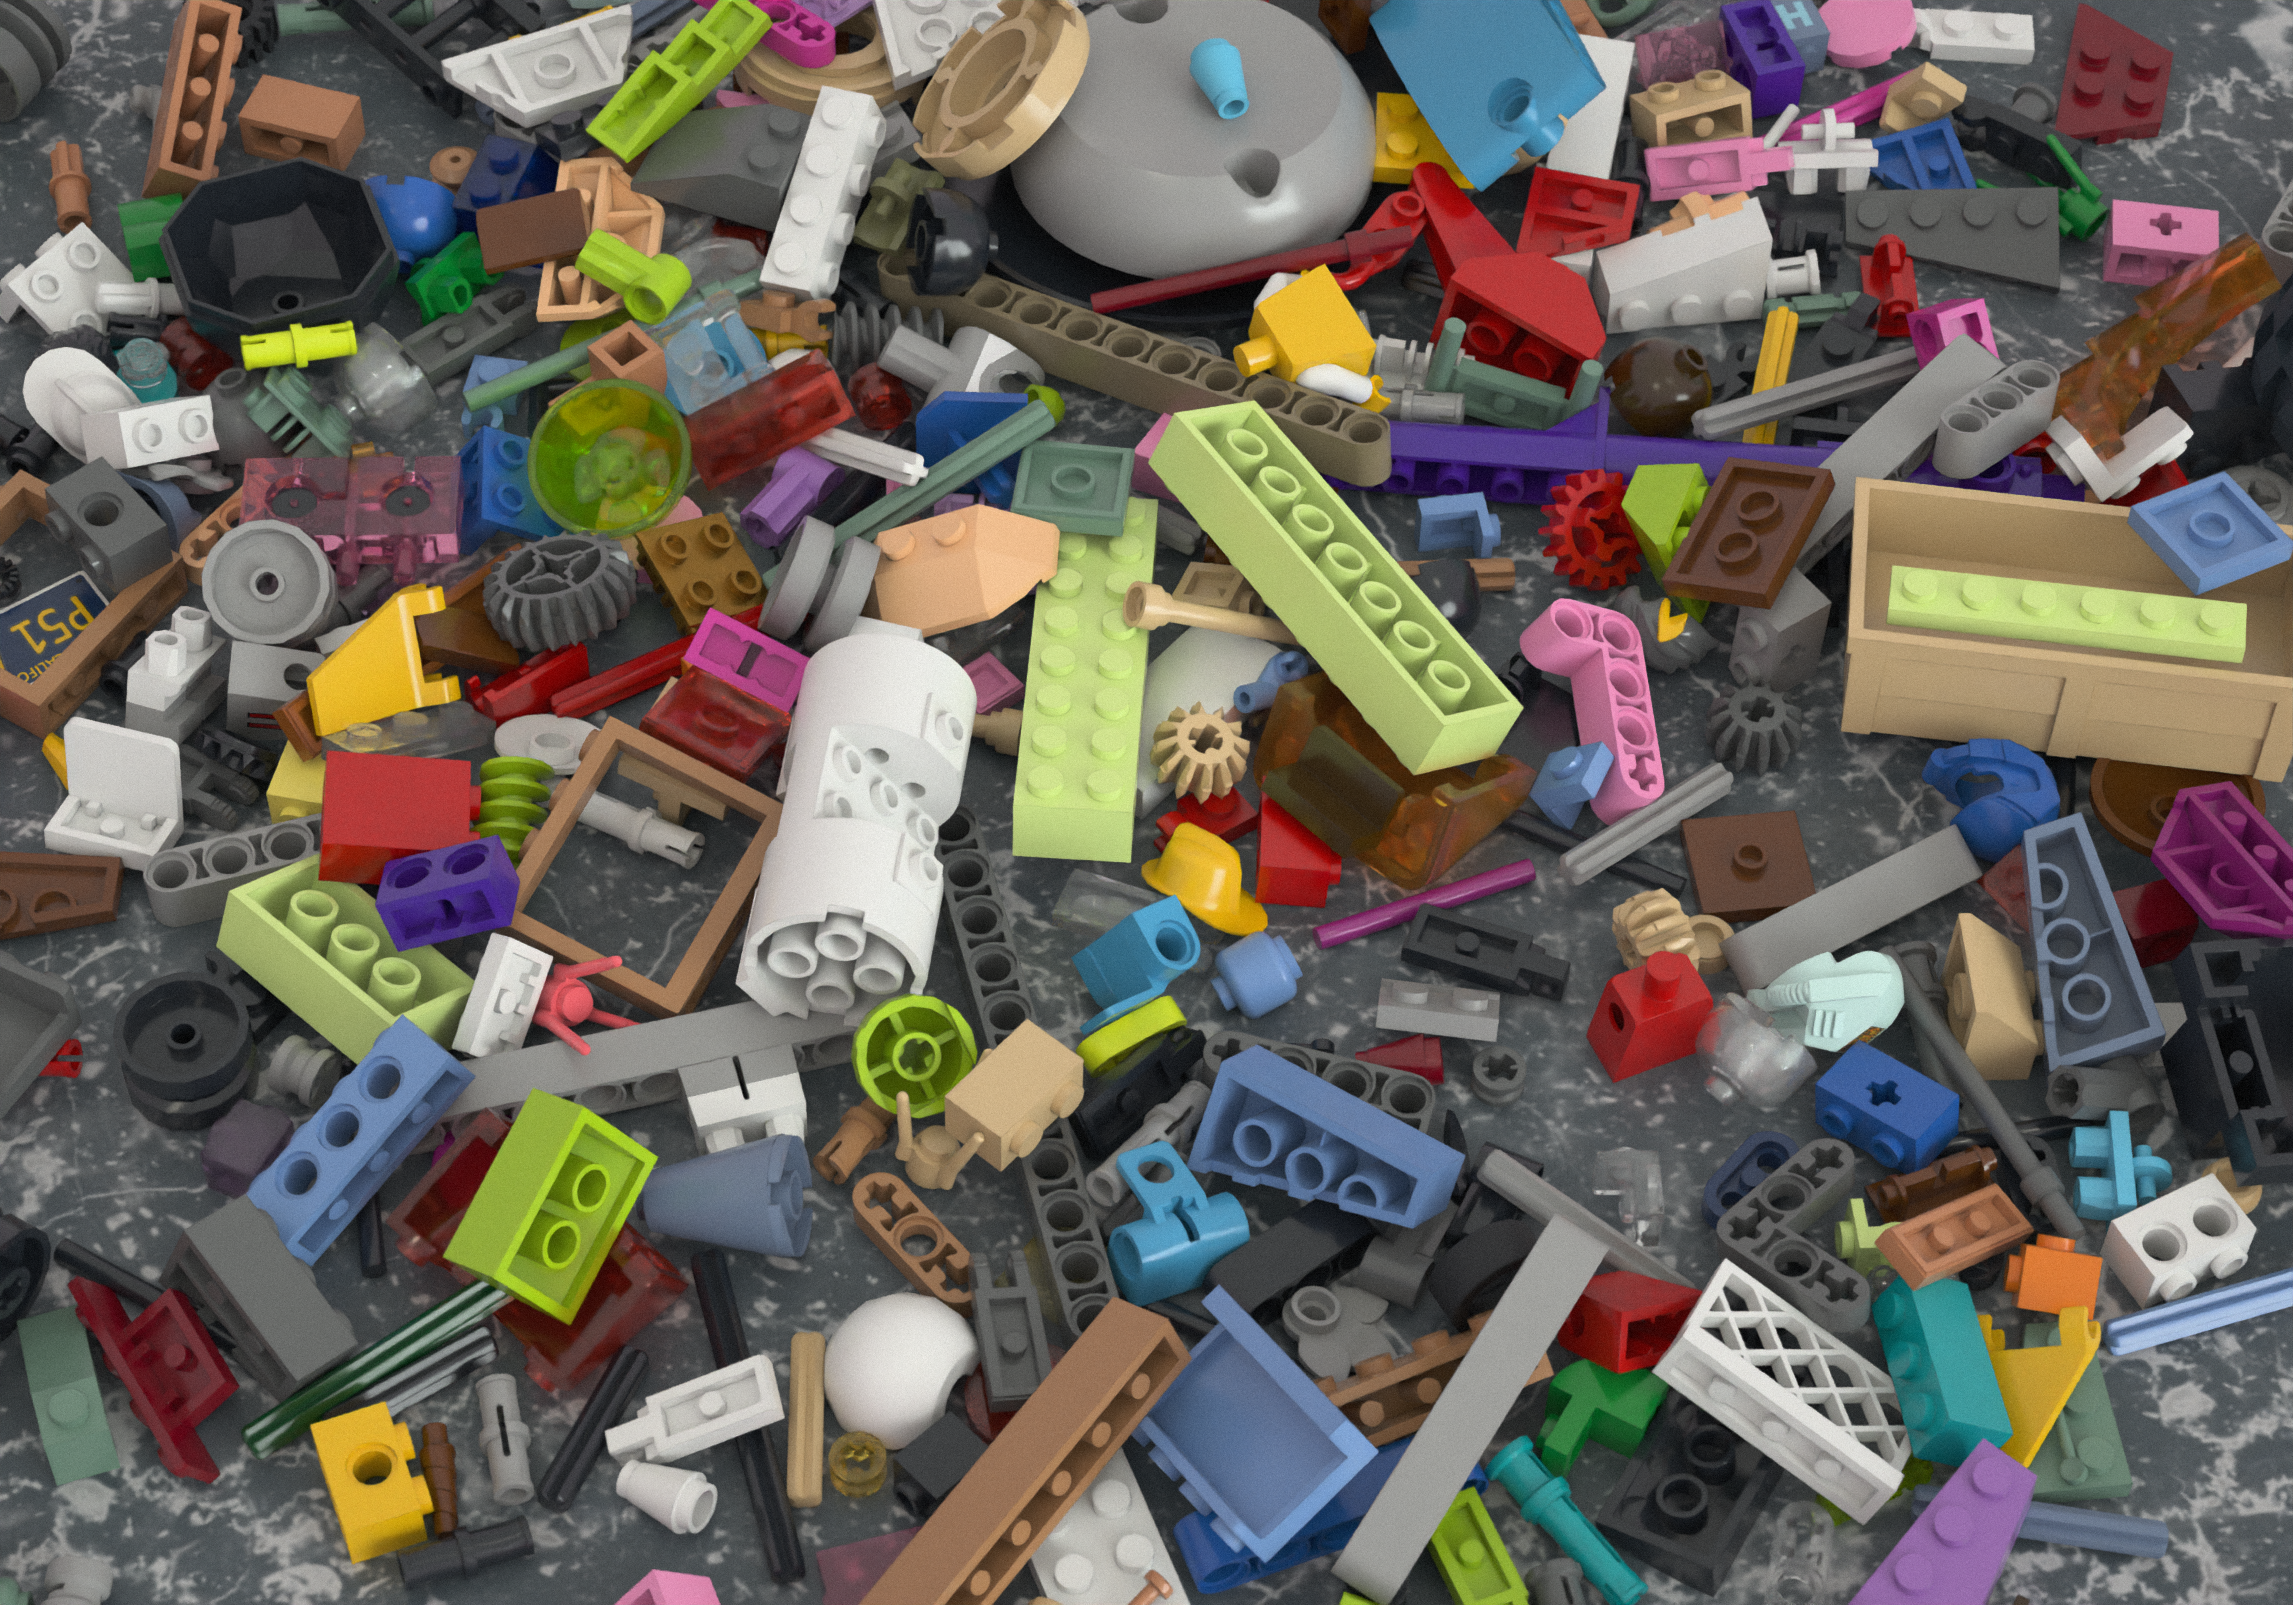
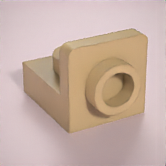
(1920, 98)
(1218, 587)

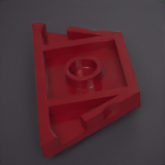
(2112, 81)

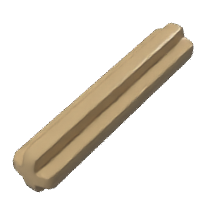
(806, 1420)

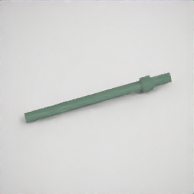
(578, 355)

